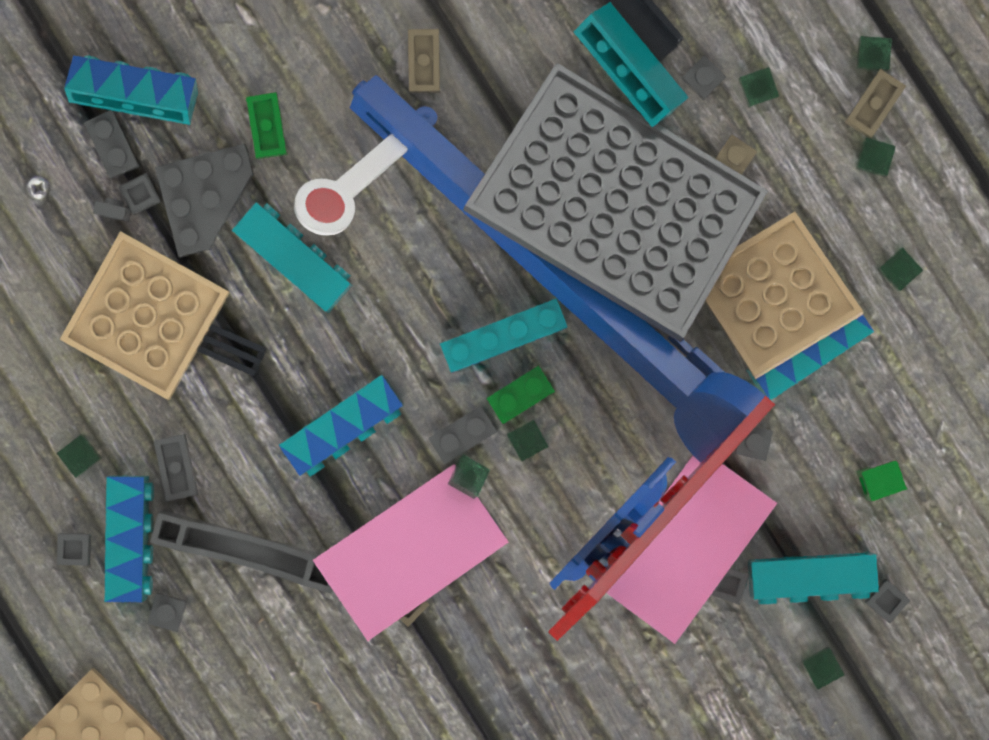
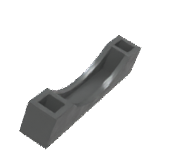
(238, 547)

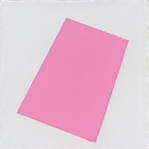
(693, 552)
(409, 553)

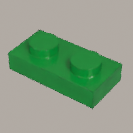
(266, 125)
(520, 394)

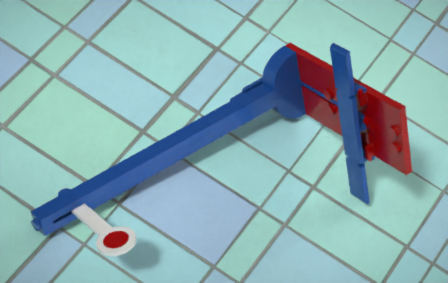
(712, 406)

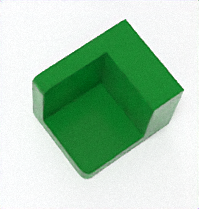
(881, 480)

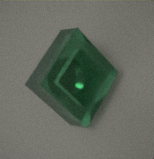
(874, 53)
(758, 87)
(875, 157)
(900, 269)
(527, 440)
(79, 455)
(468, 476)
(822, 668)

